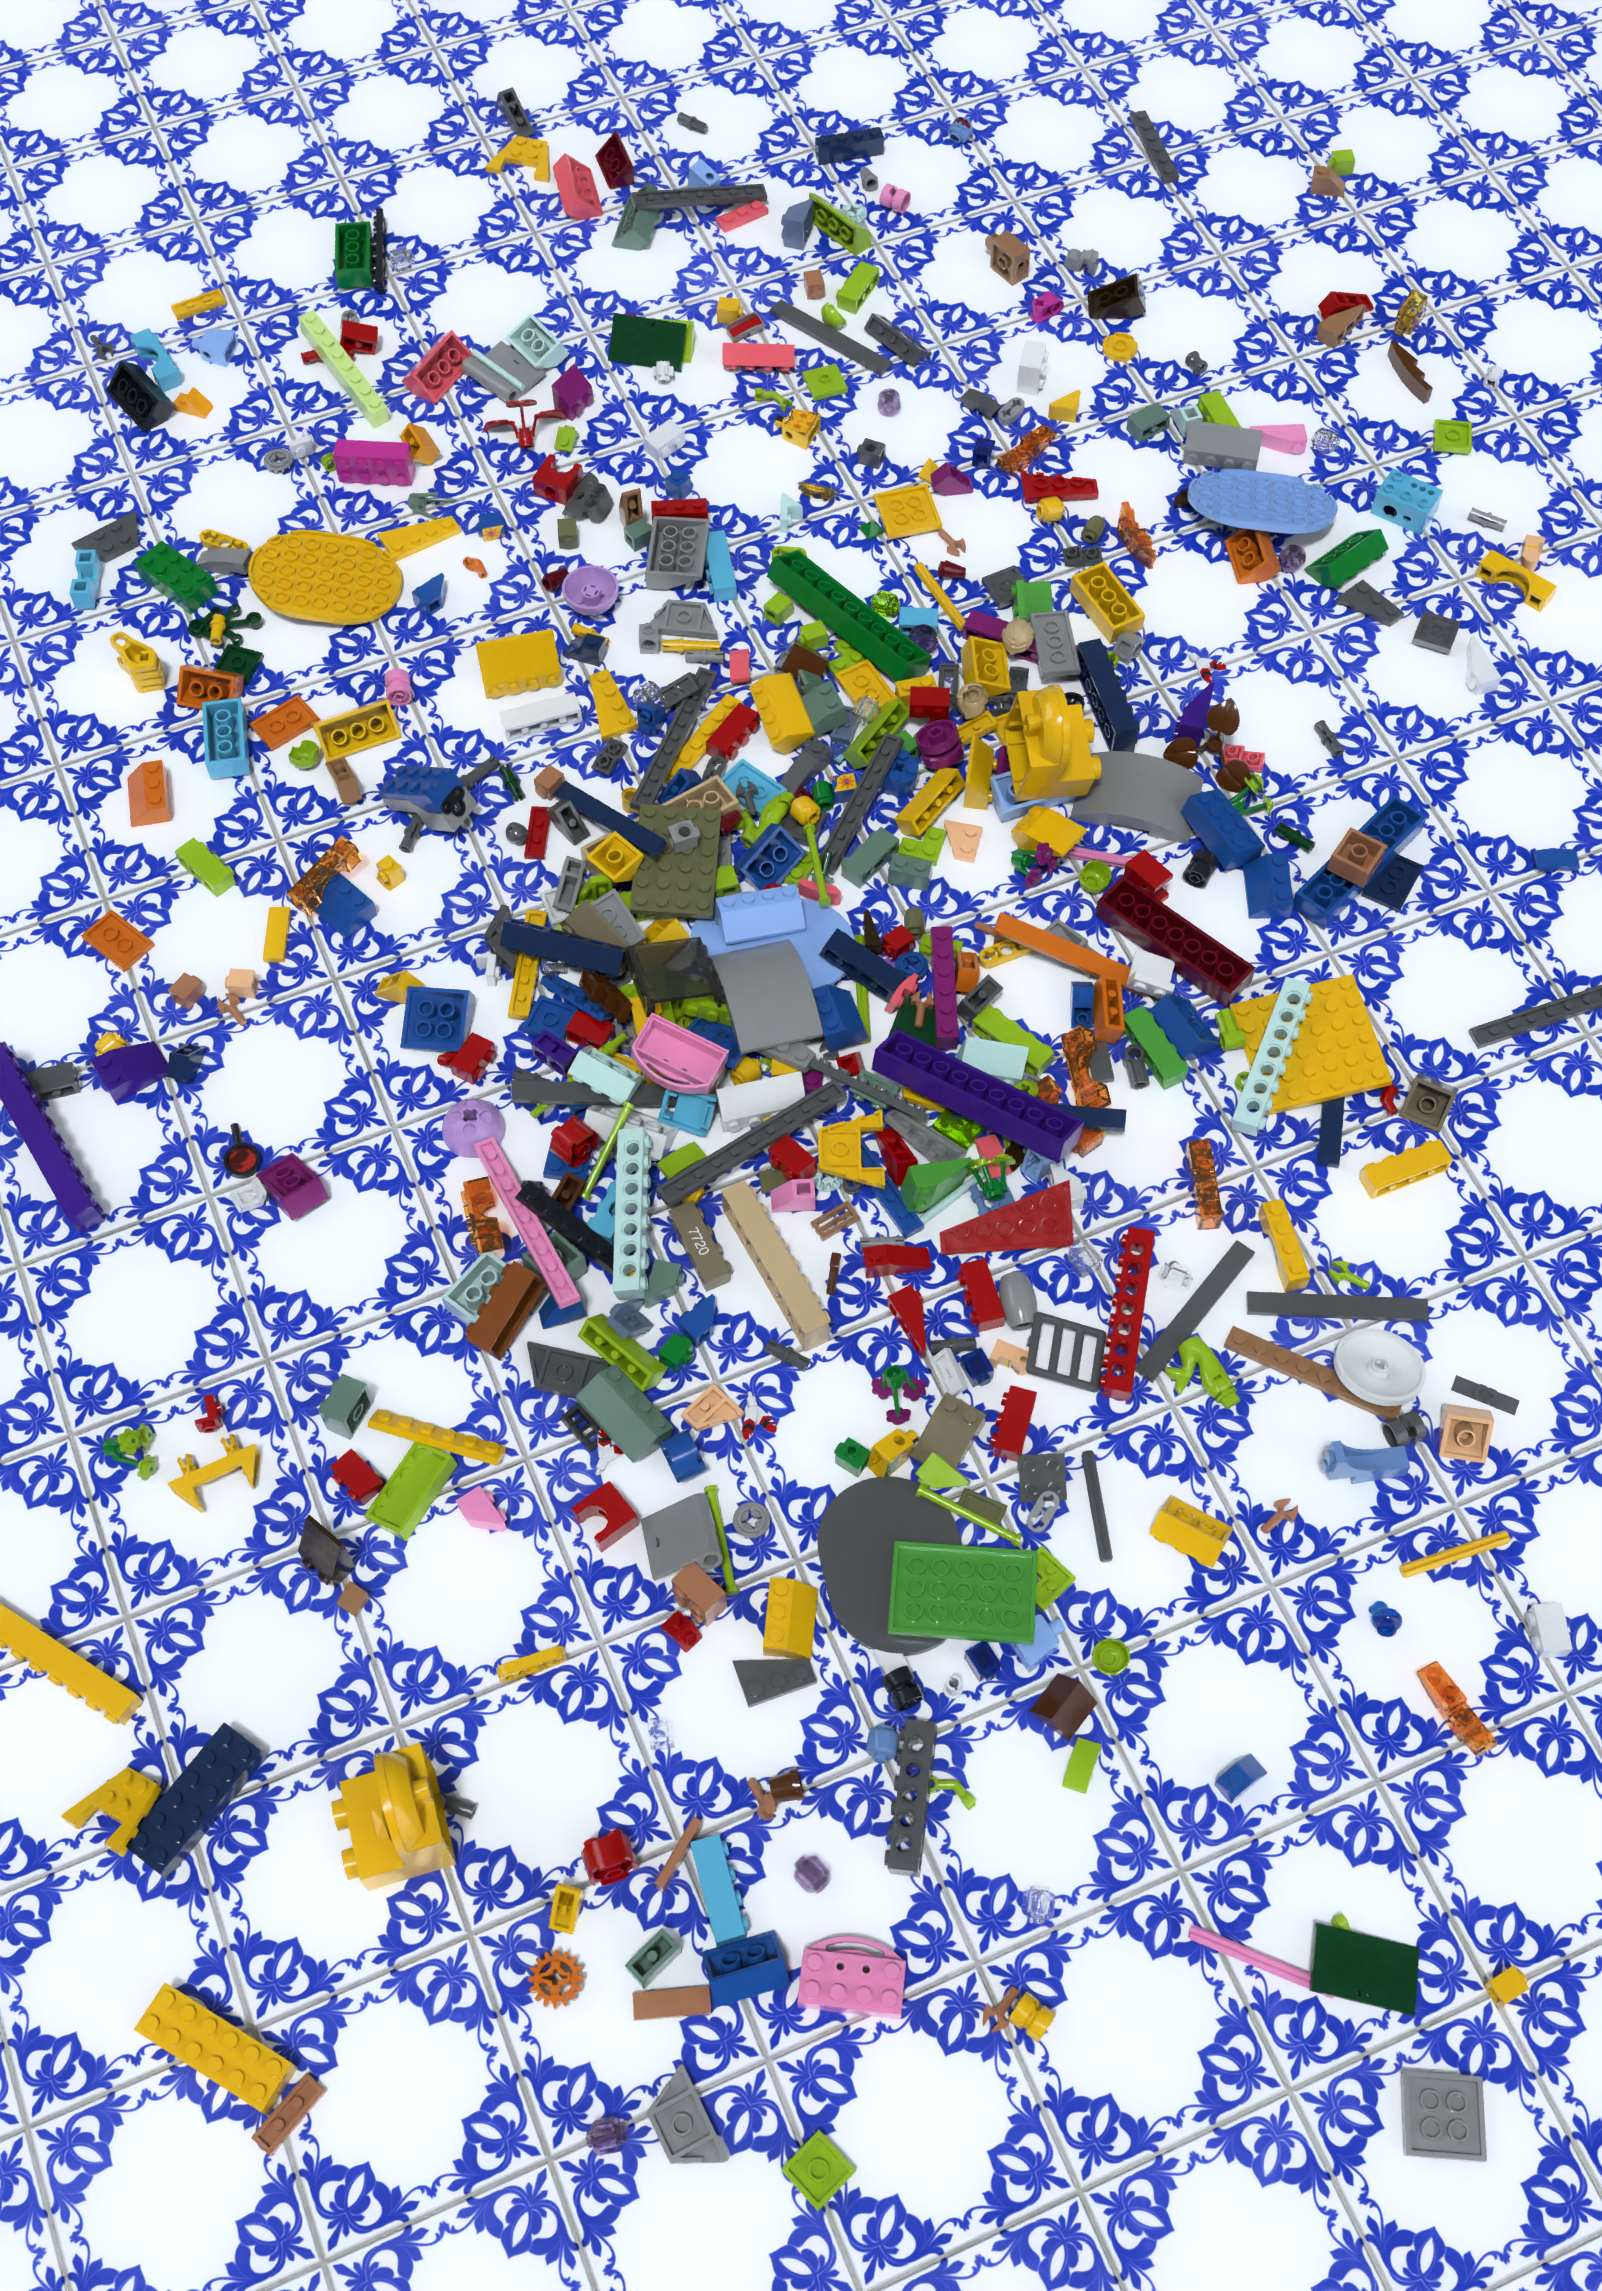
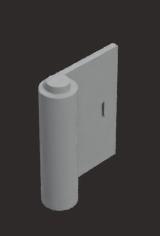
(511, 362)
(684, 1536)

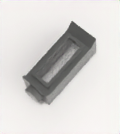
(949, 679)

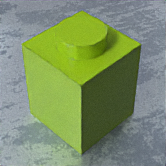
(1342, 161)
(778, 609)
(813, 635)

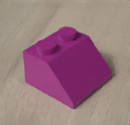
(572, 392)

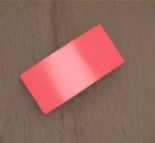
(739, 666)
(1254, 760)
(809, 890)
(906, 988)
(990, 1147)

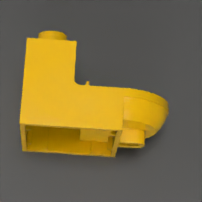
(1049, 746)
(394, 1820)

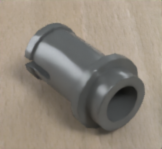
(459, 1807)

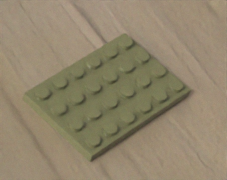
(681, 881)

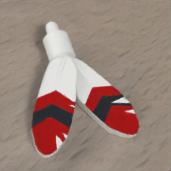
(1205, 665)
(756, 1414)
(605, 1453)

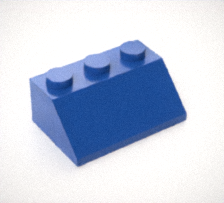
(769, 858)
(1268, 887)
(345, 906)
(838, 1017)
(1184, 1027)
(745, 1968)

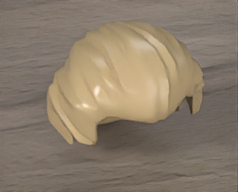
(1017, 636)
(971, 700)

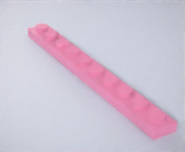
(527, 1224)

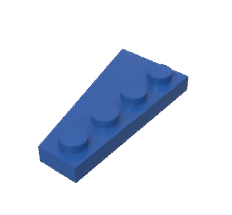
(574, 995)

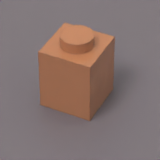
(813, 284)
(548, 782)
(186, 990)

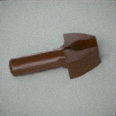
(833, 1273)

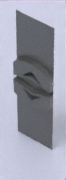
(1485, 1395)

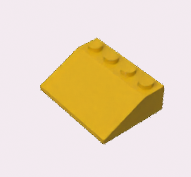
(519, 663)

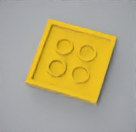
(907, 511)

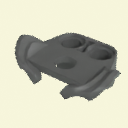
(595, 501)

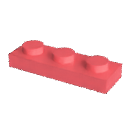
(741, 216)

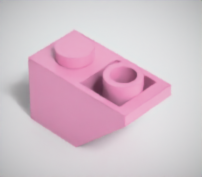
(794, 1196)
(480, 1512)

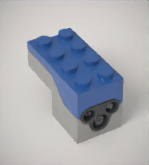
(431, 793)

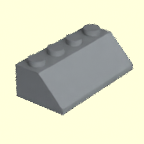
(1222, 446)

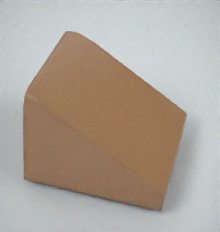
(353, 1599)

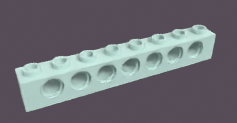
(1292, 991)
(628, 1142)

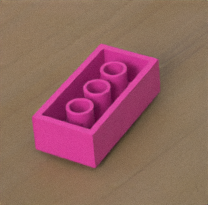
(374, 462)

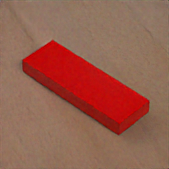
(538, 833)

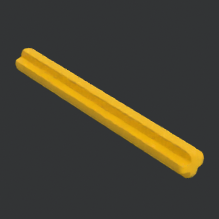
(940, 595)
(1454, 1554)

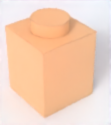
(242, 983)

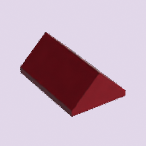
(615, 163)

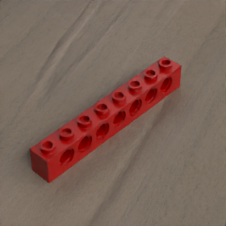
(1121, 1386)

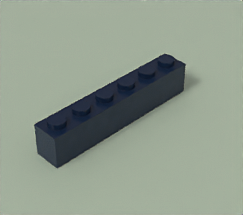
(563, 947)

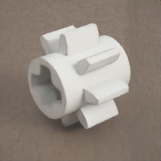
(663, 371)

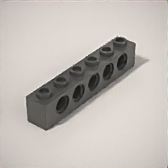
(910, 1862)

